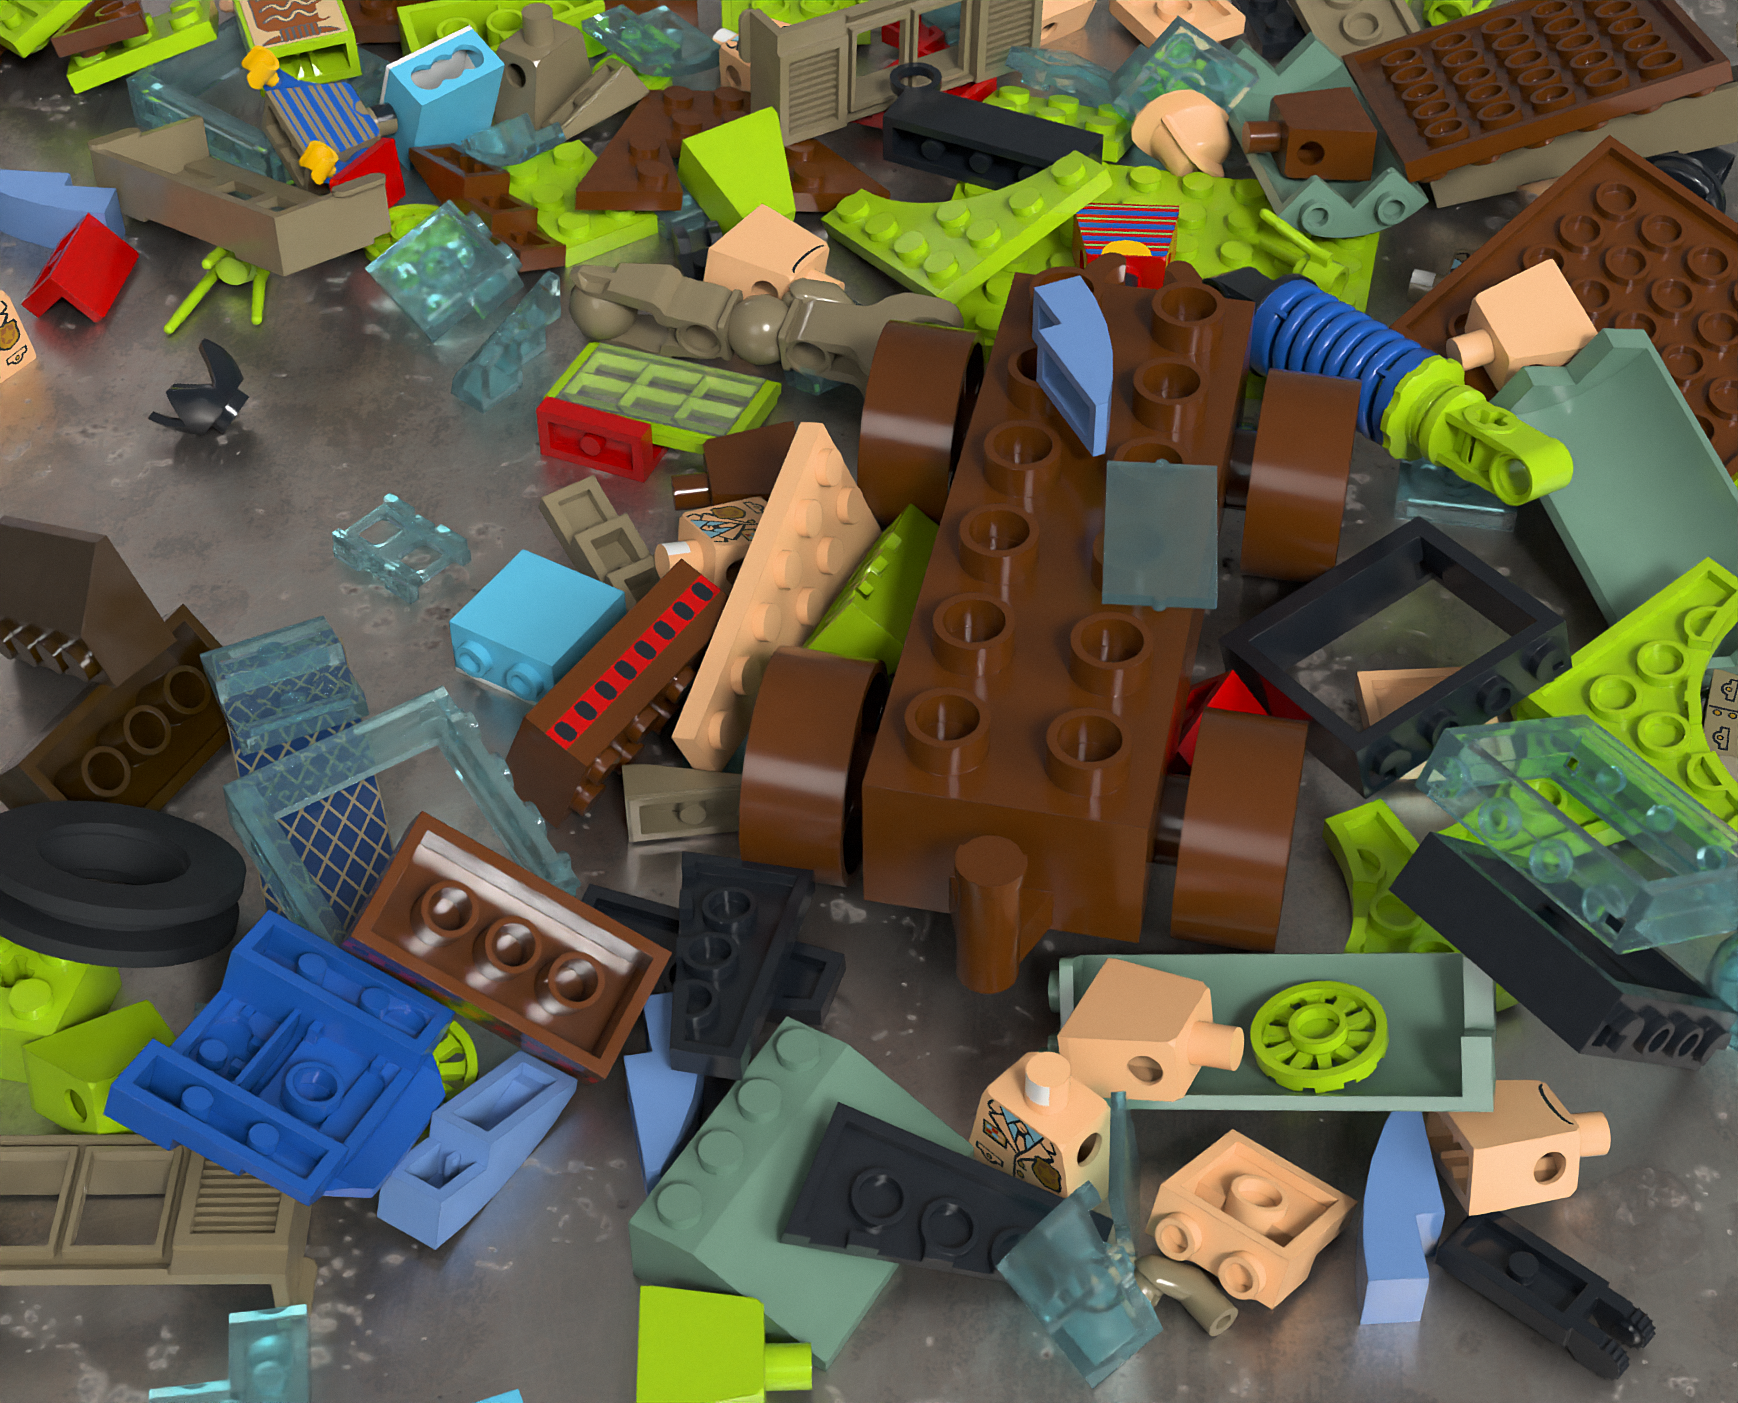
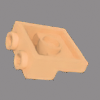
(1248, 1218)

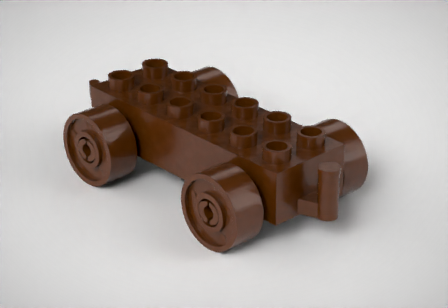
(1026, 719)

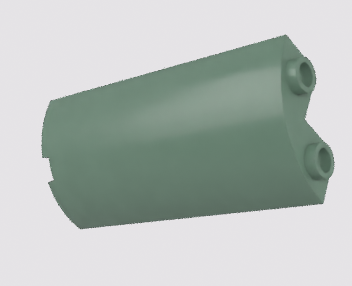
(1314, 203)
(1644, 479)
(1435, 1011)

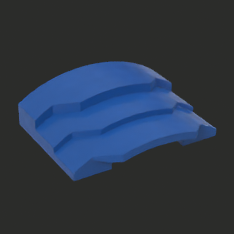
(294, 1069)

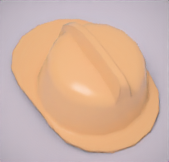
(1184, 133)

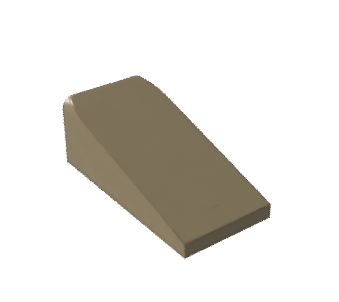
(599, 97)
(679, 801)

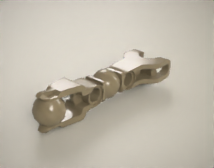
(714, 322)

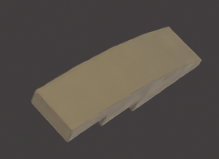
(599, 539)

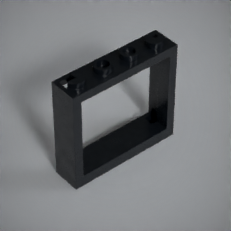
(1357, 591)
(1592, 998)

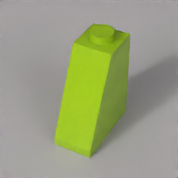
(738, 169)

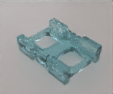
(385, 558)

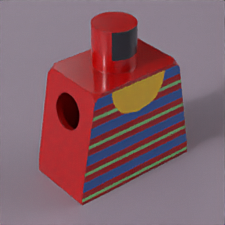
(1137, 231)

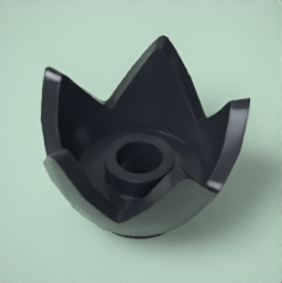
(210, 403)

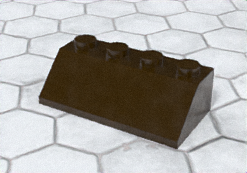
(74, 604)
(128, 740)

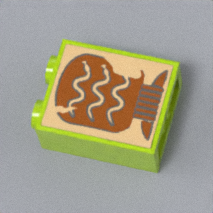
(306, 37)

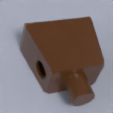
(1315, 135)
(735, 467)

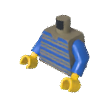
(314, 124)

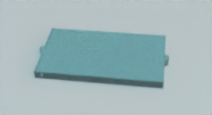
(1160, 535)

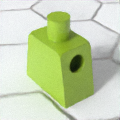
(75, 1067)
(712, 1350)

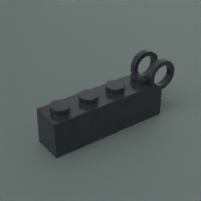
(973, 138)

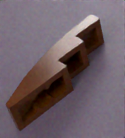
(485, 190)

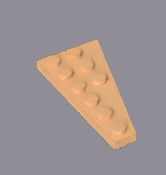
(792, 573)

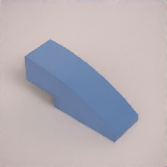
(47, 205)
(1075, 358)
(661, 1101)
(474, 1148)
(1398, 1224)

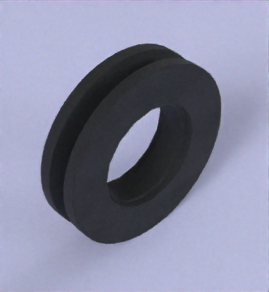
(170, 915)

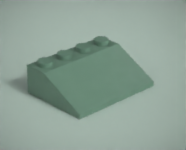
(735, 1184)

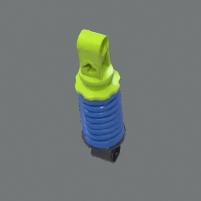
(1409, 394)

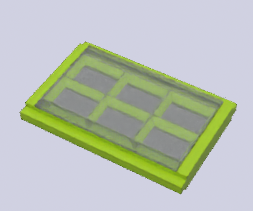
(675, 396)

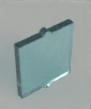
(1124, 1176)

